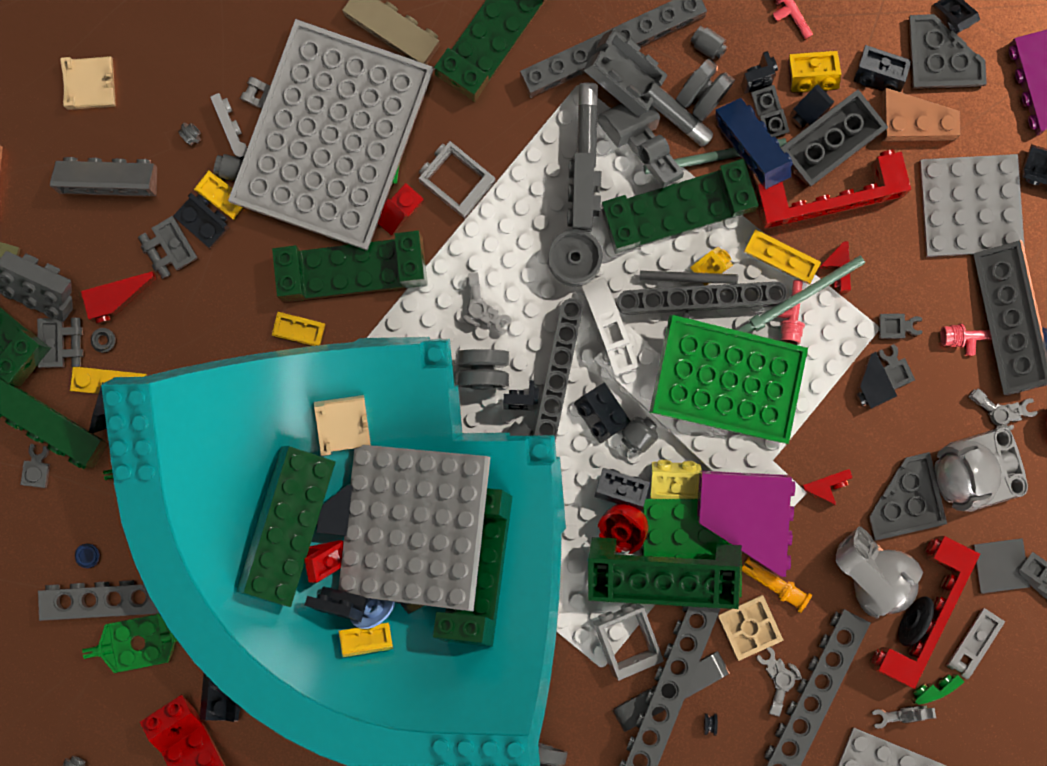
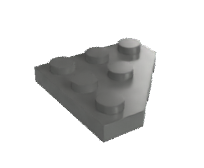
(941, 56)
(909, 501)

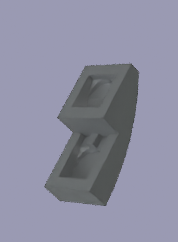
(1035, 573)

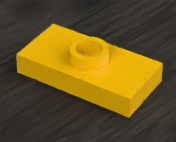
(217, 193)
(298, 329)
(363, 641)

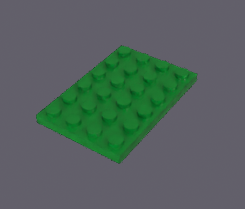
(728, 379)

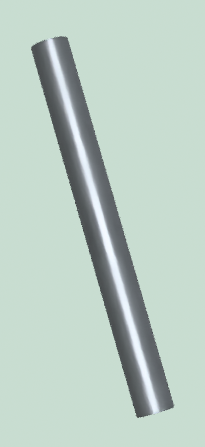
(689, 277)

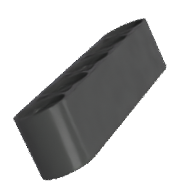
(708, 671)

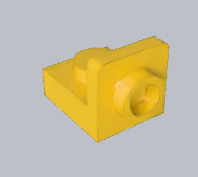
(715, 261)

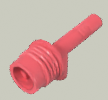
(791, 8)
(792, 328)
(958, 336)

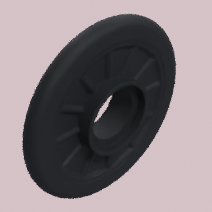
(916, 621)

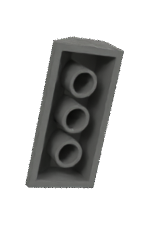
(834, 138)
(104, 177)

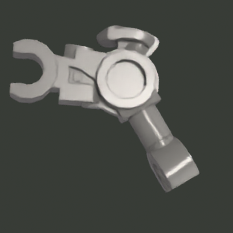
(479, 310)
(1002, 414)
(782, 679)
(906, 715)

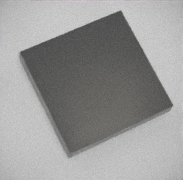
(1000, 565)

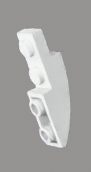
(610, 327)

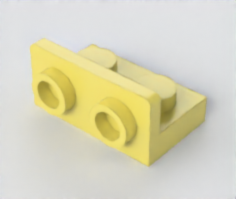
(675, 480)

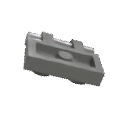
(173, 242)
(52, 333)

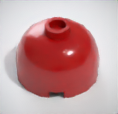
(626, 525)

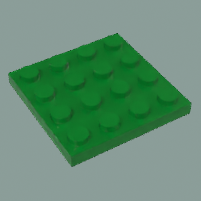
(677, 532)

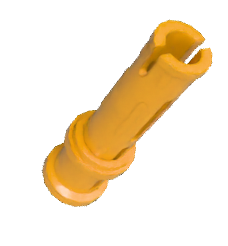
(786, 591)

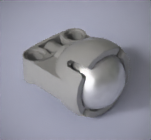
(981, 470)
(882, 578)

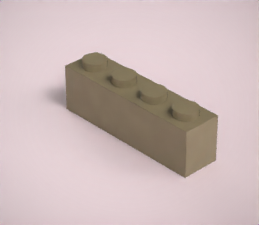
(393, 29)

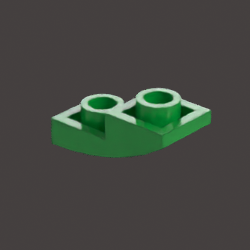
(930, 693)

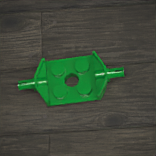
(117, 649)

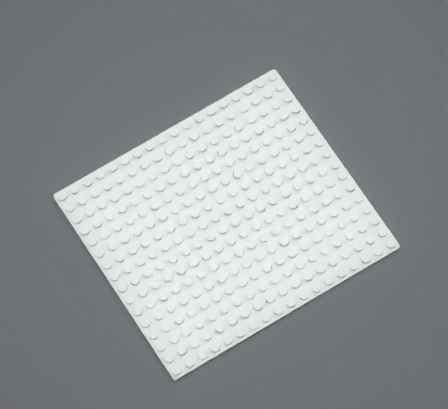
(509, 248)

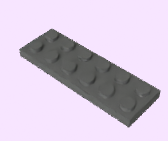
(1013, 317)

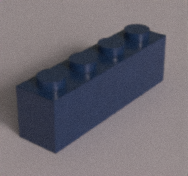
(754, 143)

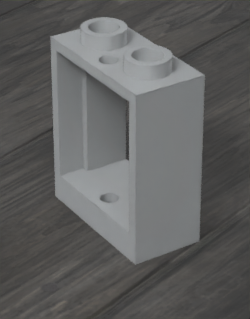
(474, 196)
(638, 662)

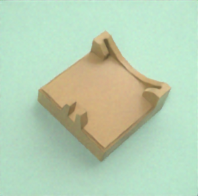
(88, 83)
(341, 424)
(750, 628)

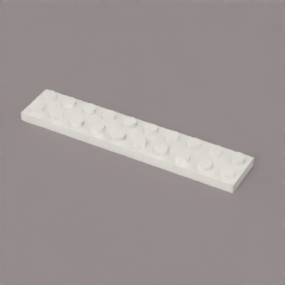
(714, 447)

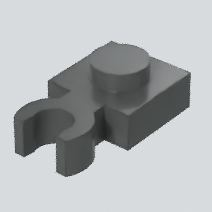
(894, 326)
(897, 371)
(35, 472)

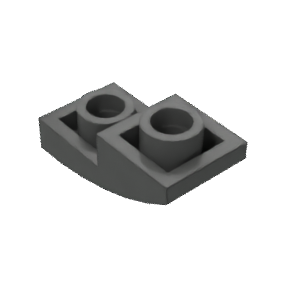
(769, 110)

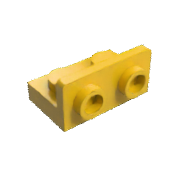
(814, 69)

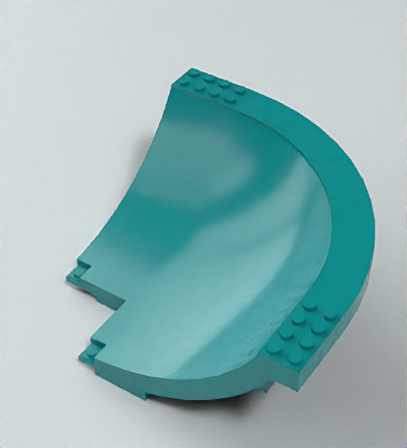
(189, 488)

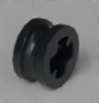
(710, 724)

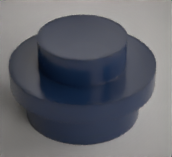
(87, 555)

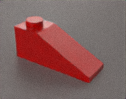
(113, 297)

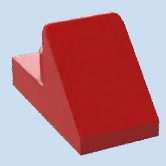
(399, 209)
(835, 261)
(821, 487)
(323, 560)

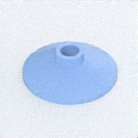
(375, 613)

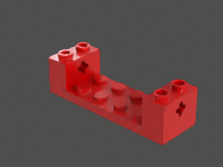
(890, 183)
(960, 562)
(189, 744)

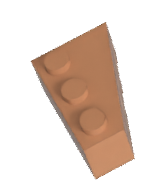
(917, 119)

